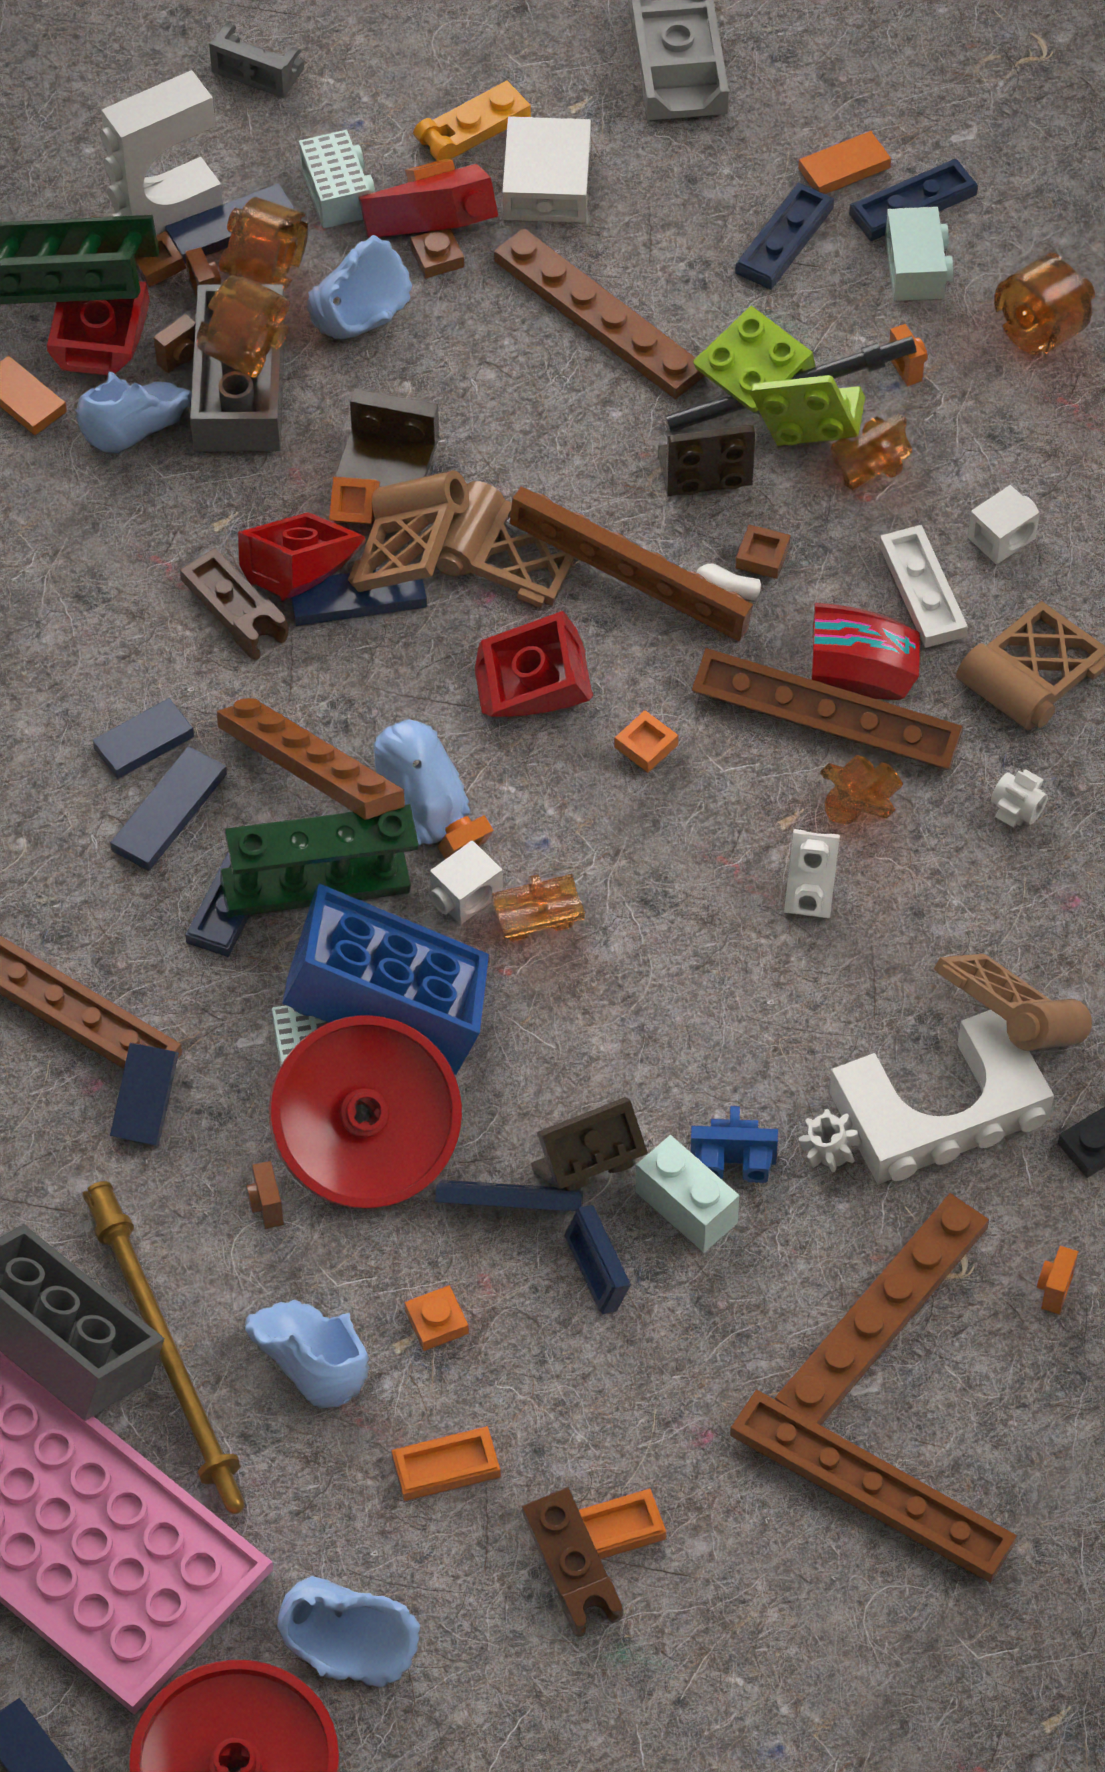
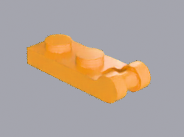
(472, 122)

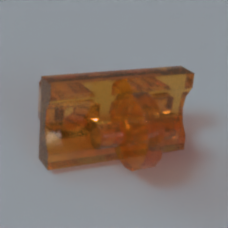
(874, 452)
(860, 789)
(538, 906)

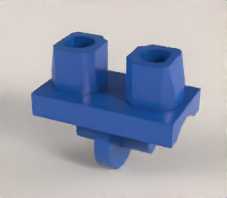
(738, 1143)

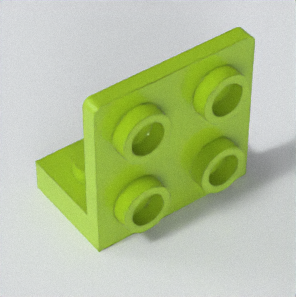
(752, 353)
(809, 409)

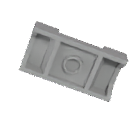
(679, 58)

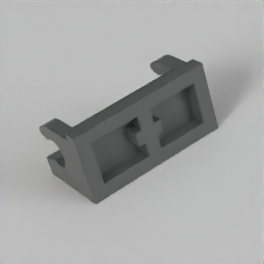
(254, 64)

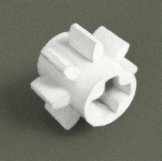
(1019, 798)
(842, 1139)

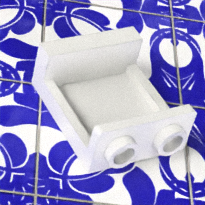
(546, 169)

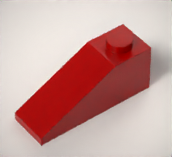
(431, 203)

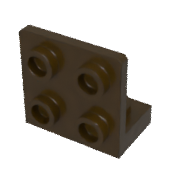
(389, 438)
(708, 460)
(590, 1145)

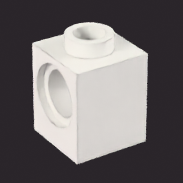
(1003, 524)
(465, 882)

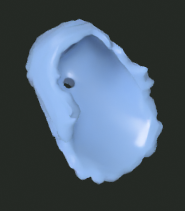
(369, 288)
(124, 414)
(431, 786)
(312, 1350)
(348, 1632)

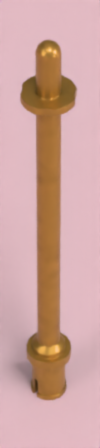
(114, 1230)

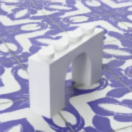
(141, 131)
(903, 1140)

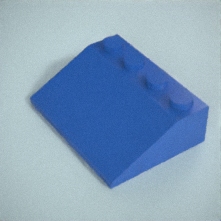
(385, 966)

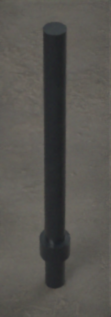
(870, 358)

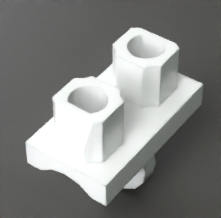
(811, 874)

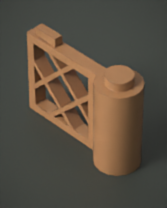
(409, 508)
(475, 536)
(1014, 682)
(1031, 1017)

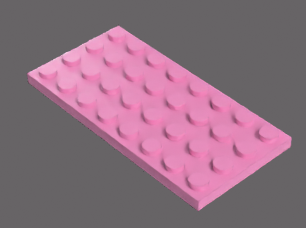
(108, 1547)

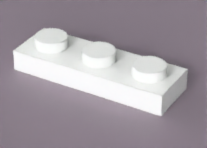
(923, 586)

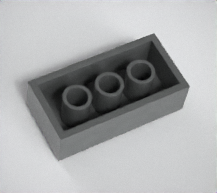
(231, 407)
(69, 1328)

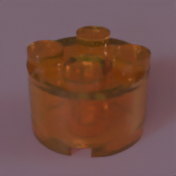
(264, 242)
(1044, 304)
(244, 324)

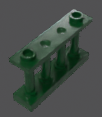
(74, 258)
(284, 861)

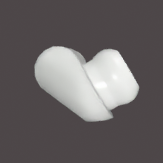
(746, 587)

